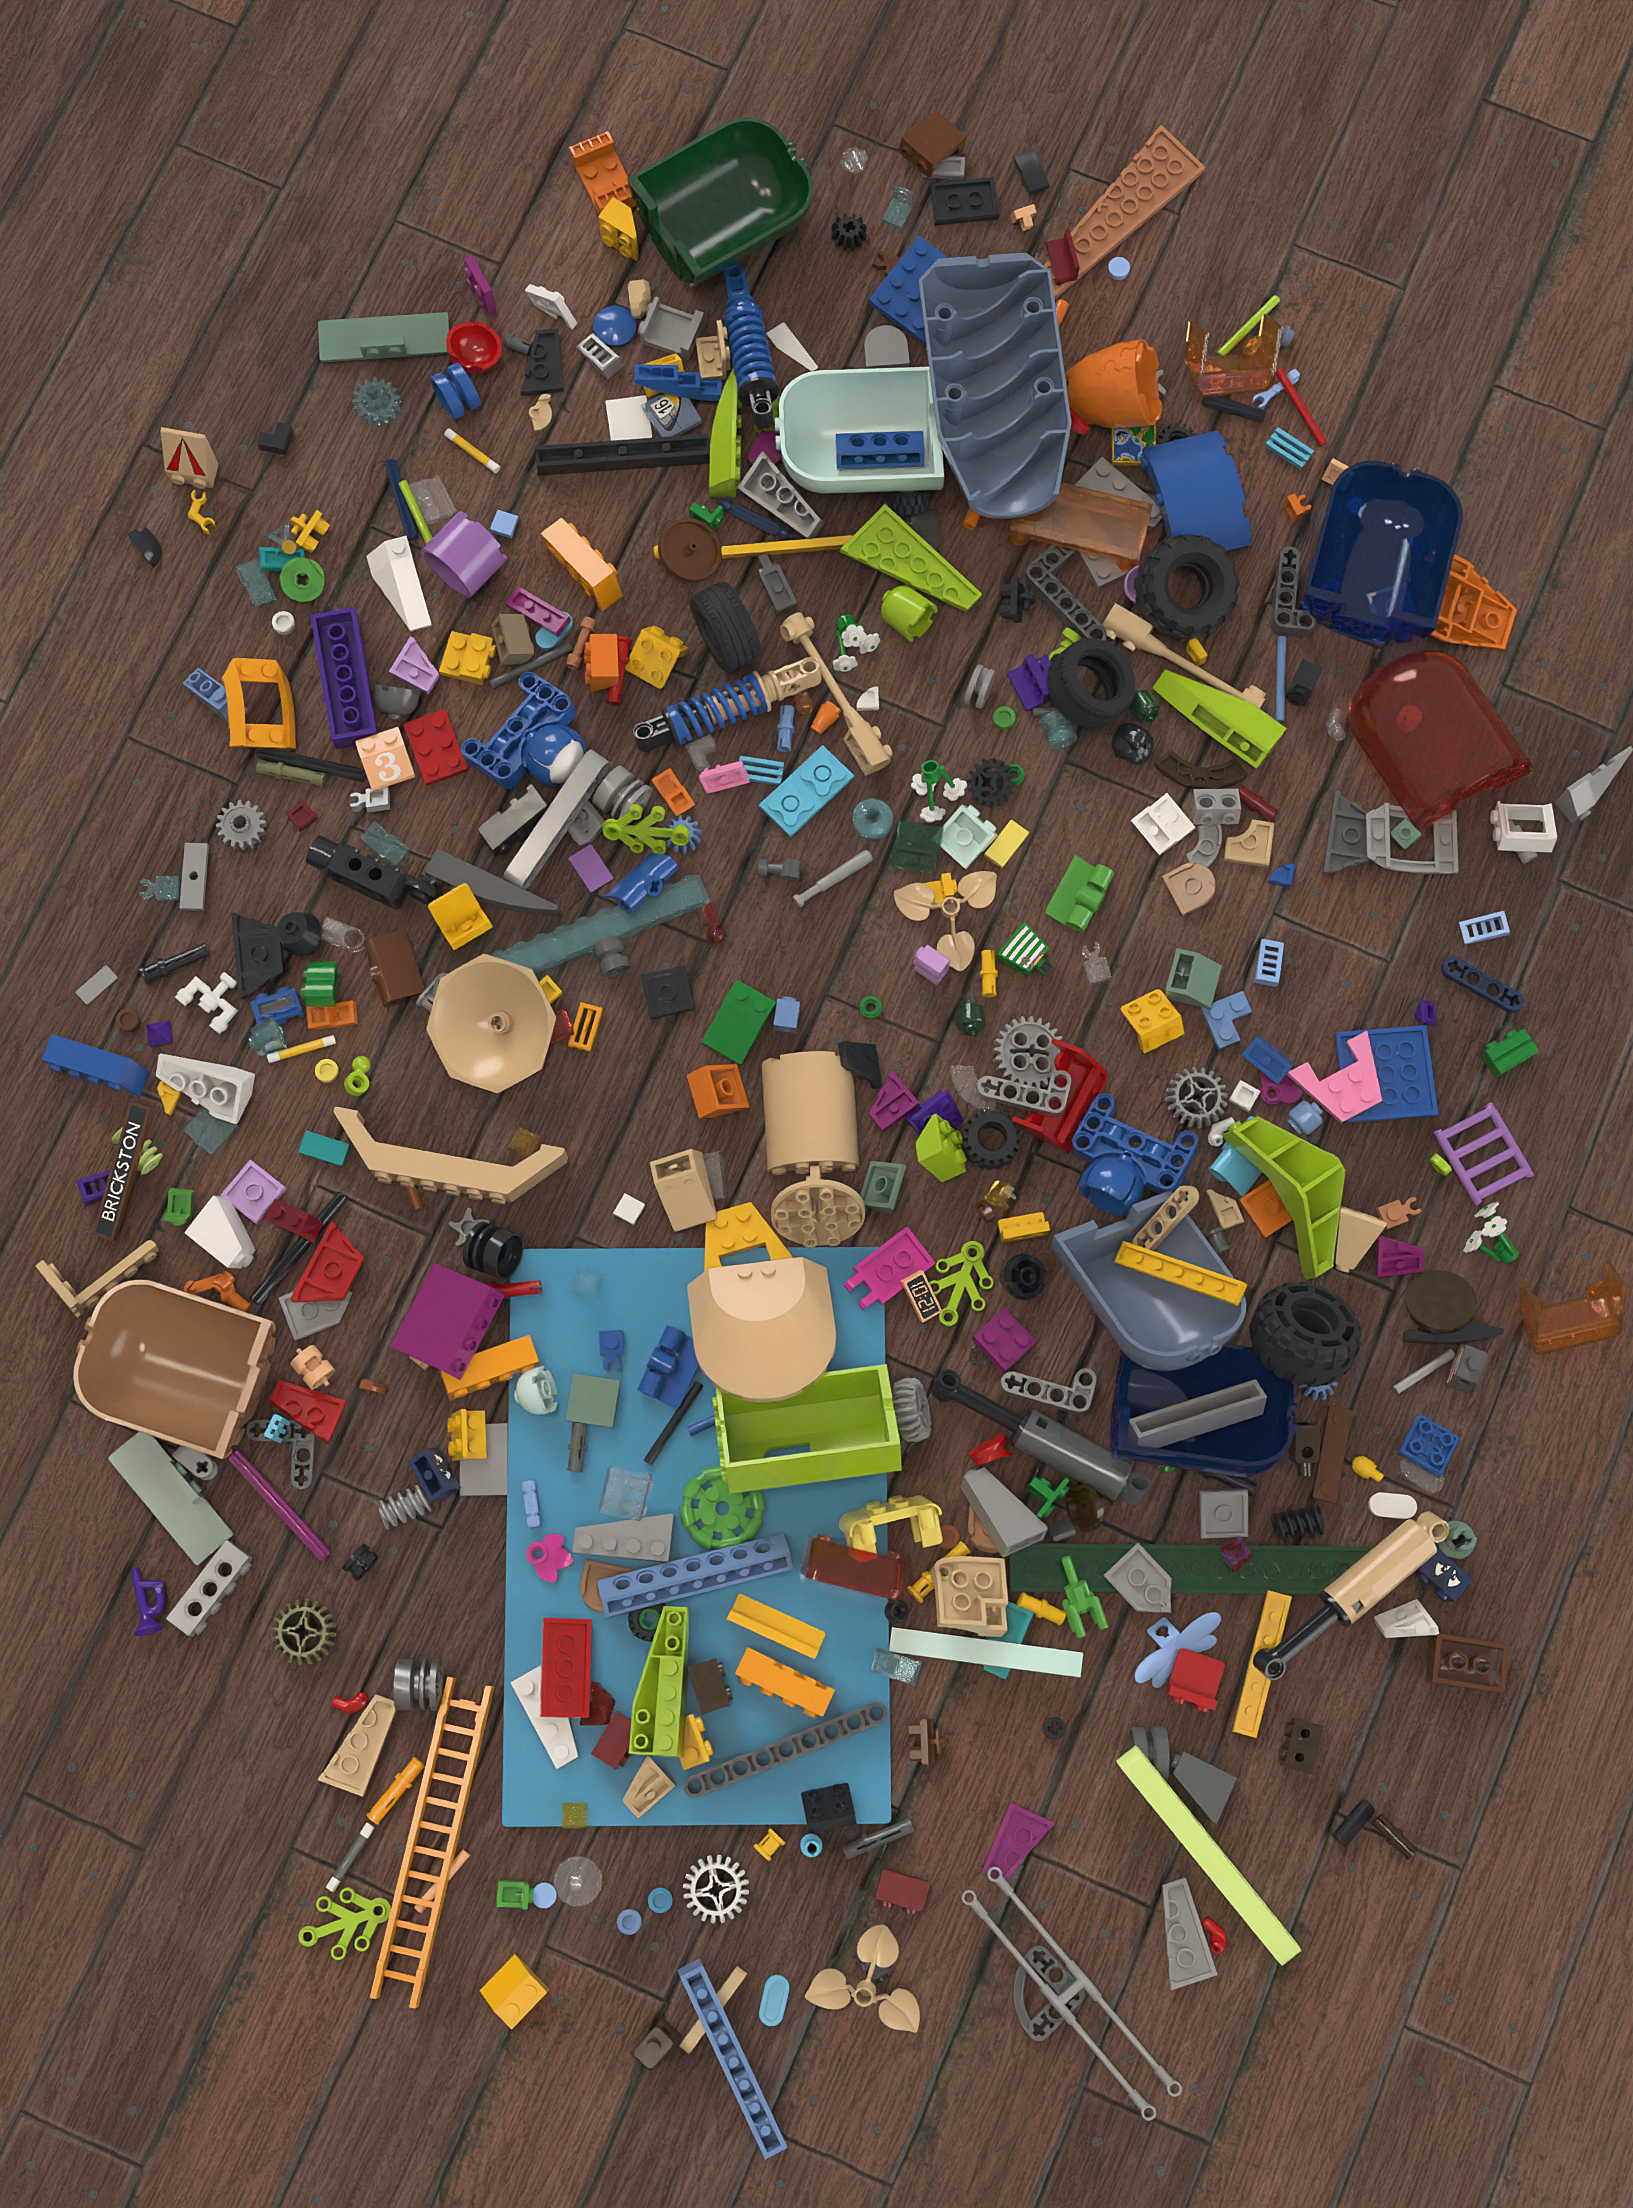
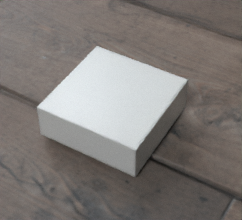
(1244, 1096)
(629, 1209)

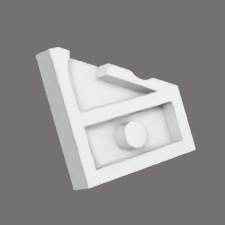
(551, 303)
(1406, 1621)

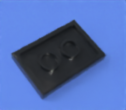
(964, 201)

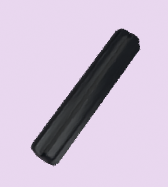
(1234, 408)

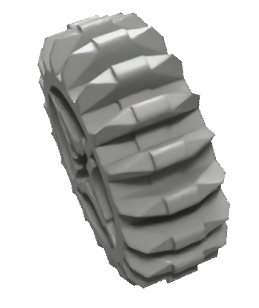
(1193, 1088)
(911, 1410)

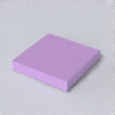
(253, 1191)

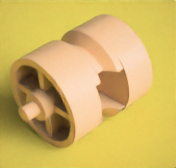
(311, 1365)

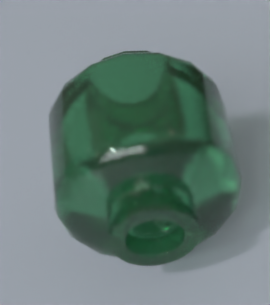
(1144, 706)
(970, 1017)

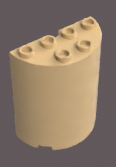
(809, 1113)

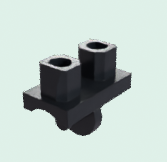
(1019, 599)

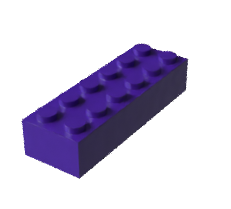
(344, 676)

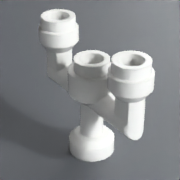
(211, 1000)

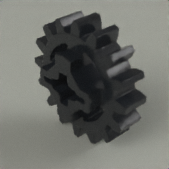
(1000, 784)

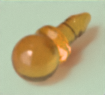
(803, 702)

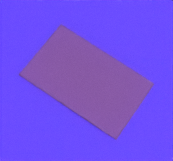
(590, 868)

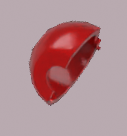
(473, 346)

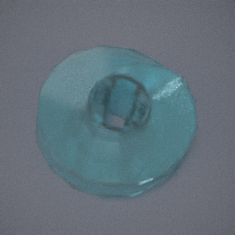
(881, 813)

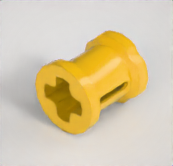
(769, 1844)

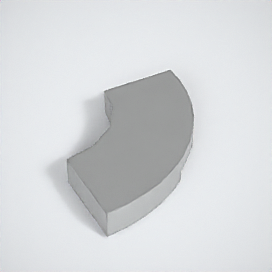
(1207, 846)

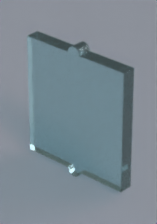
(209, 1131)

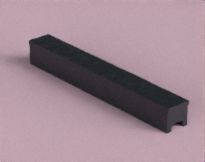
(622, 454)

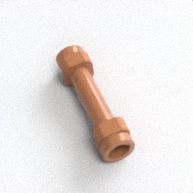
(574, 660)

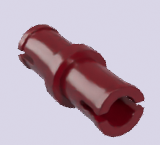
(1257, 803)

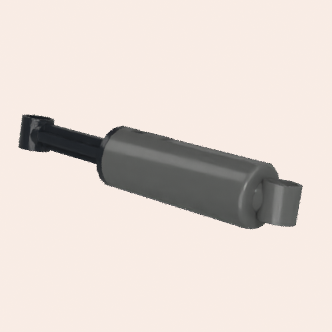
(1051, 1443)

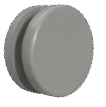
(980, 684)

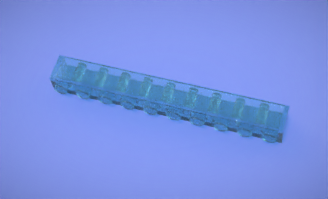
(578, 938)

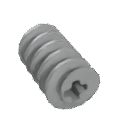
(404, 1506)

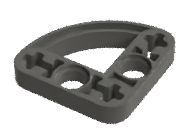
(1060, 1986)

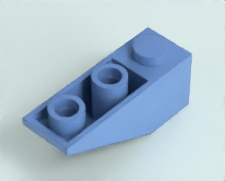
(209, 692)

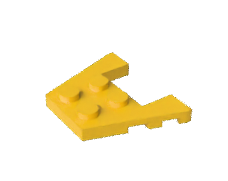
(738, 1231)

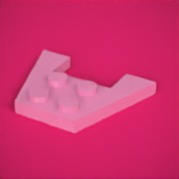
(1348, 1090)

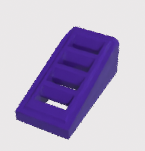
(90, 1181)

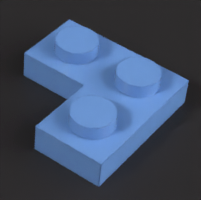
(1220, 1018)

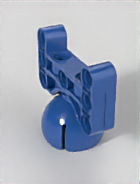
(1123, 1171)

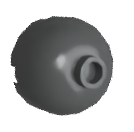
(396, 700)

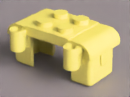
(923, 1515)

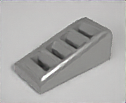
(609, 365)

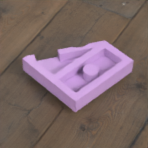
(414, 668)

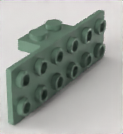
(383, 337)
(171, 1496)

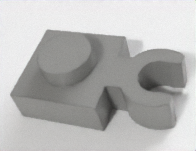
(373, 800)

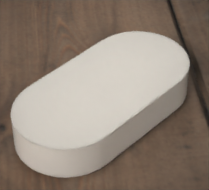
(1392, 1505)

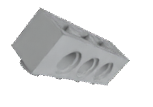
(182, 1614)

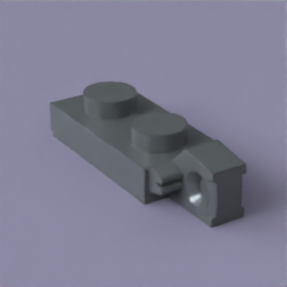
(775, 585)

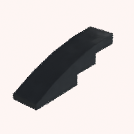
(1471, 1333)

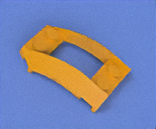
(258, 735)

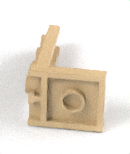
(90, 1296)

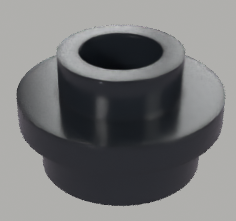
(902, 1611)

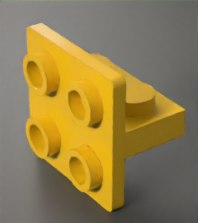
(467, 1435)

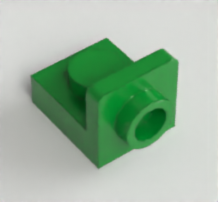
(704, 514)

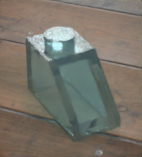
(267, 1037)

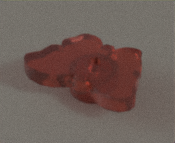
(600, 1707)

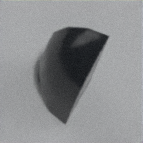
(147, 545)

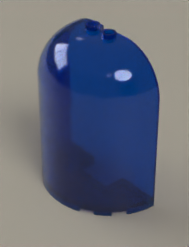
(1389, 538)
(1232, 1450)

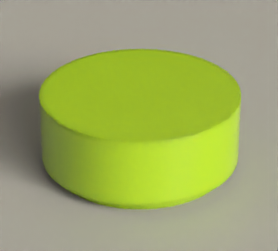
(1440, 1164)

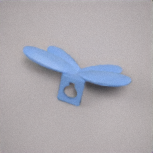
(1193, 1638)

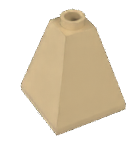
(1354, 1237)

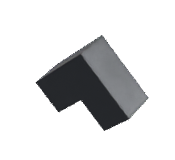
(278, 441)

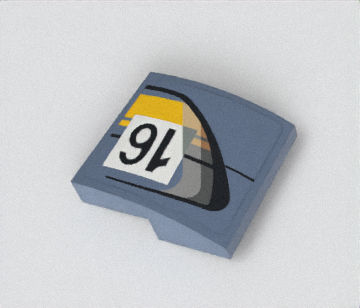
(671, 415)

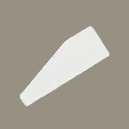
(787, 342)

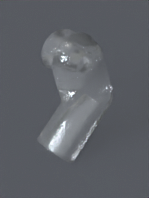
(1333, 726)

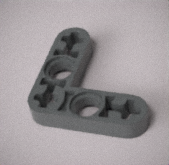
(298, 1443)

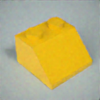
(513, 1991)

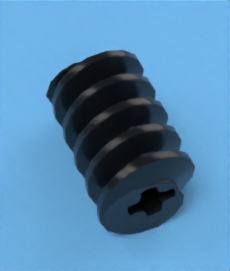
(1299, 1522)

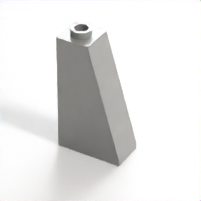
(1001, 1513)

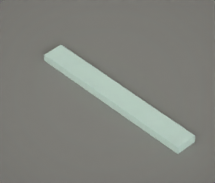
(986, 1652)

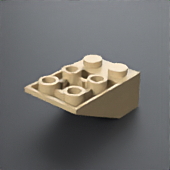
(684, 1189)

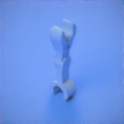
(1275, 390)

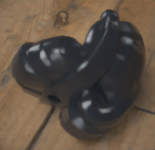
(1132, 743)

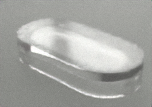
(1420, 1477)

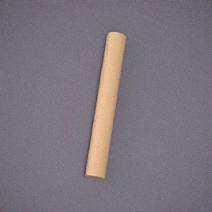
(431, 1893)

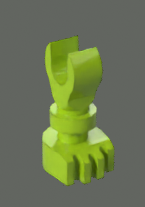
(1069, 637)

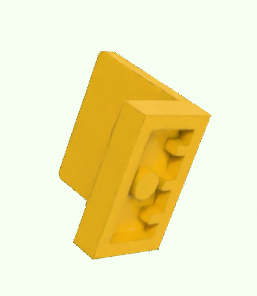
(695, 1748)

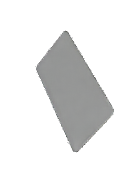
(96, 984)

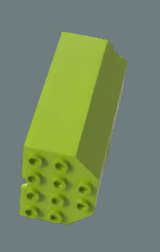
(842, 1417)

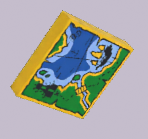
(1128, 444)

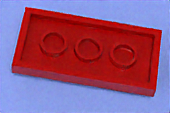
(565, 1668)

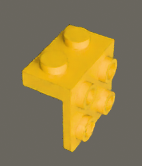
(655, 656)
(459, 916)
(1153, 1020)

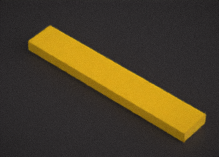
(784, 547)
(1180, 1273)
(1256, 1684)

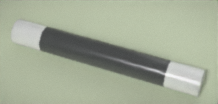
(350, 1857)

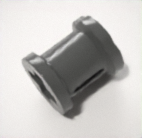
(1217, 1240)

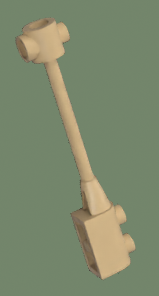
(1137, 634)
(860, 738)

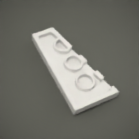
(554, 1732)

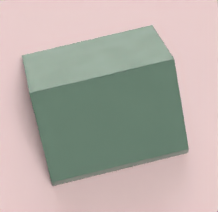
(882, 1186)

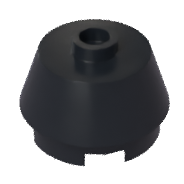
(299, 933)
(1023, 1276)

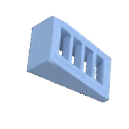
(1485, 936)
(1268, 979)

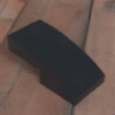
(1031, 172)

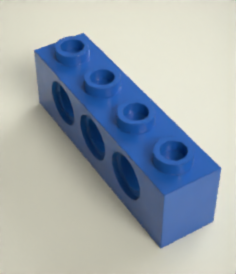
(879, 449)

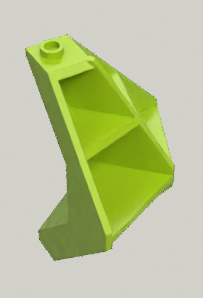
(1306, 1182)

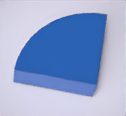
(1282, 875)

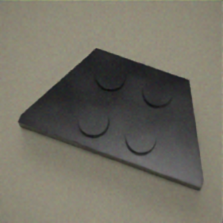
(256, 954)

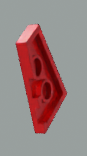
(309, 1408)

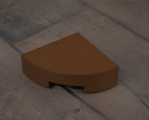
(985, 1211)

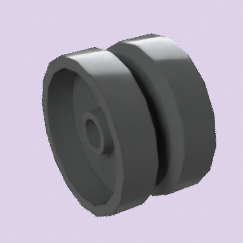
(1153, 1747)

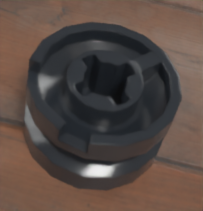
(360, 1562)

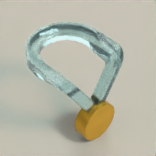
(287, 546)

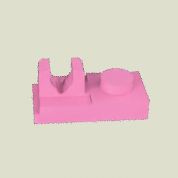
(724, 777)

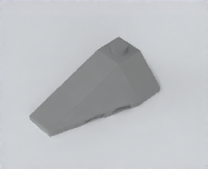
(1585, 792)

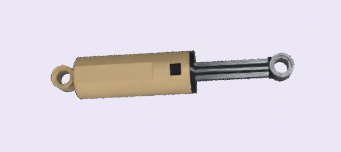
(1361, 1587)

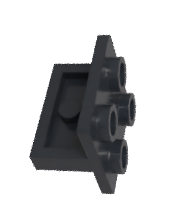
(828, 1808)

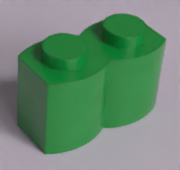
(321, 984)

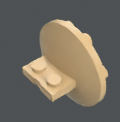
(817, 1211)

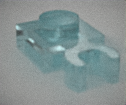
(164, 889)

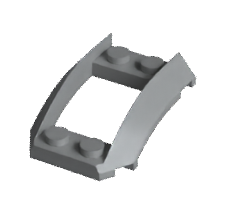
(1379, 842)

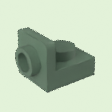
(1405, 834)

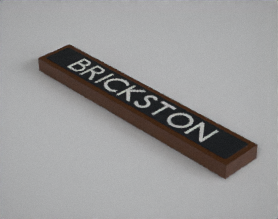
(123, 1170)

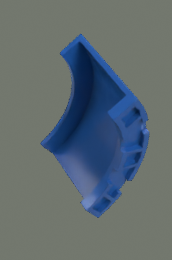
(1198, 489)

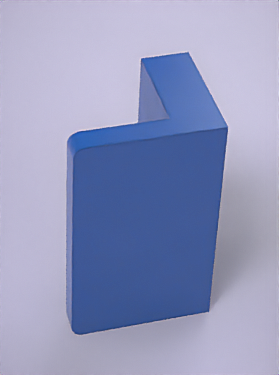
(1268, 1059)

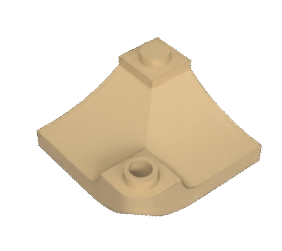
(971, 1594)

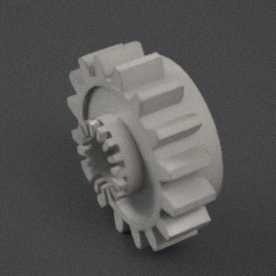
(233, 817)

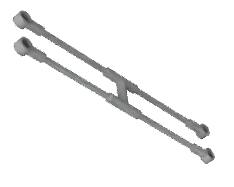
(1081, 1982)

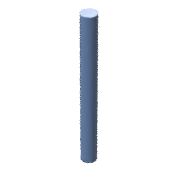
(1280, 679)

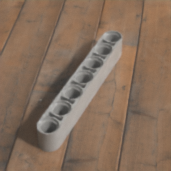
(557, 819)

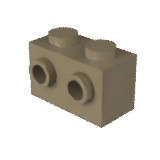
(512, 639)

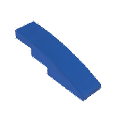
(682, 384)

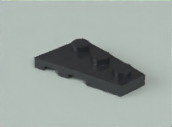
(545, 366)

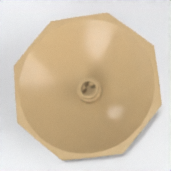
(491, 1023)

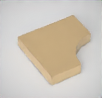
(1252, 846)

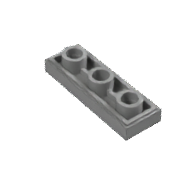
(194, 863)

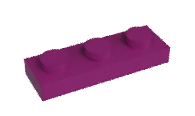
(538, 611)

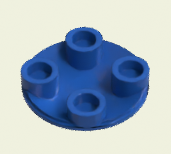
(614, 326)

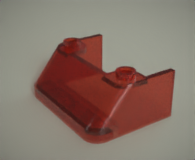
(853, 1567)

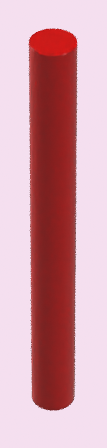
(1298, 403)

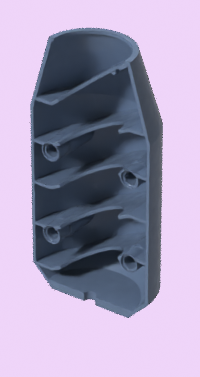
(997, 380)

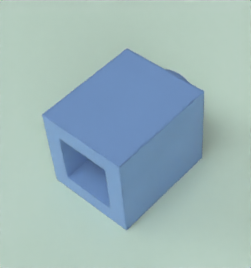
(786, 1015)

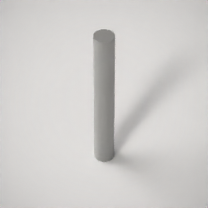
(1424, 1371)

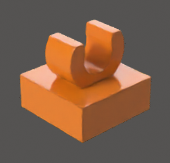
(1294, 508)

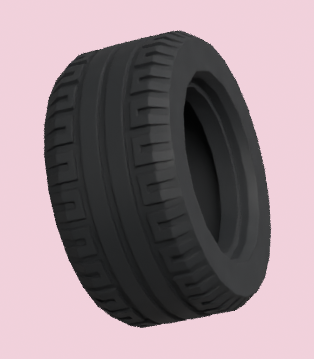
(725, 626)
(1073, 699)

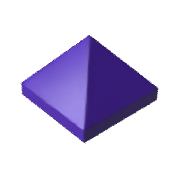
(1426, 1012)
(159, 1033)

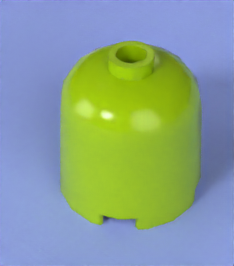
(907, 611)

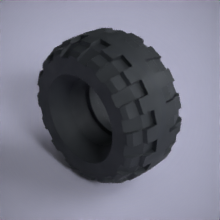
(1216, 578)
(1305, 1334)

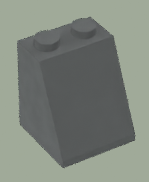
(1201, 1783)

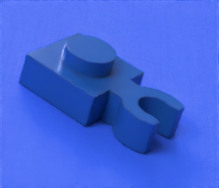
(611, 1345)

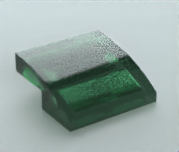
(917, 846)

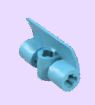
(1235, 1169)

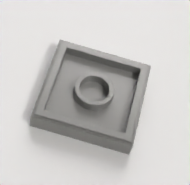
(1223, 1513)

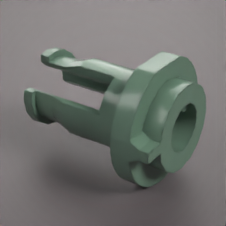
(1467, 1542)

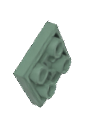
(593, 1400)

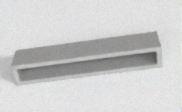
(1197, 1415)

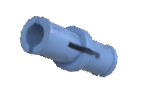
(785, 728)

